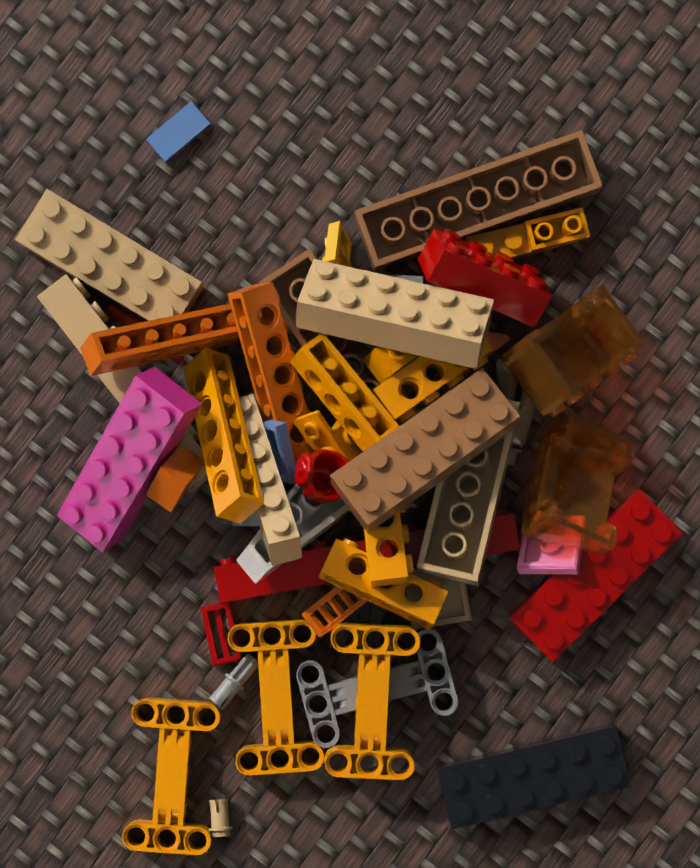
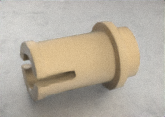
(219, 818)

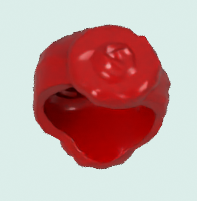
(314, 473)

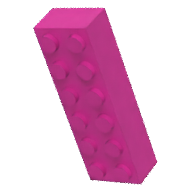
(128, 458)

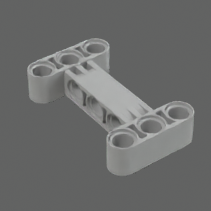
(403, 681)

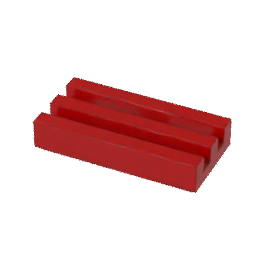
(216, 607)

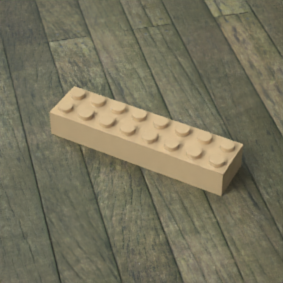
(78, 318)

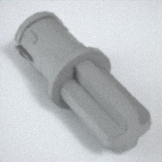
(234, 681)

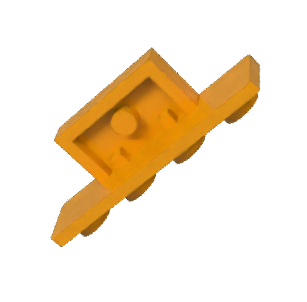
(322, 436)

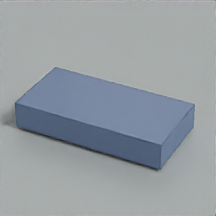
(178, 132)
(282, 450)

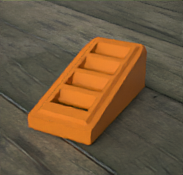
(316, 622)

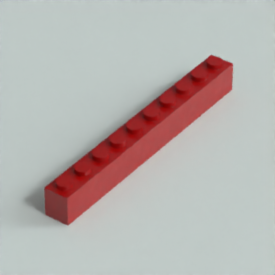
(235, 583)

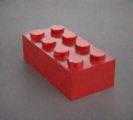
(473, 270)

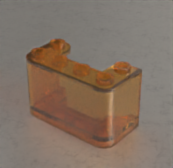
(573, 352)

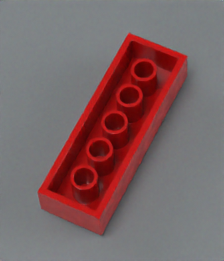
(570, 602)

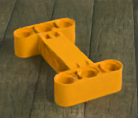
(275, 699)
(372, 702)
(171, 777)

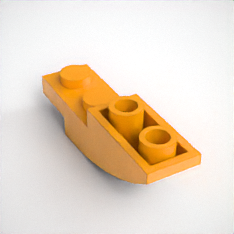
(536, 234)

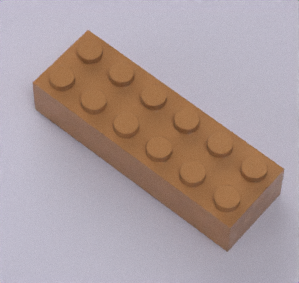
(425, 450)

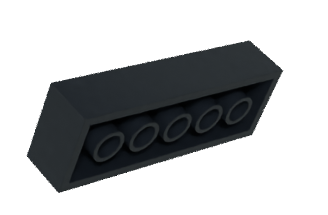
(533, 776)

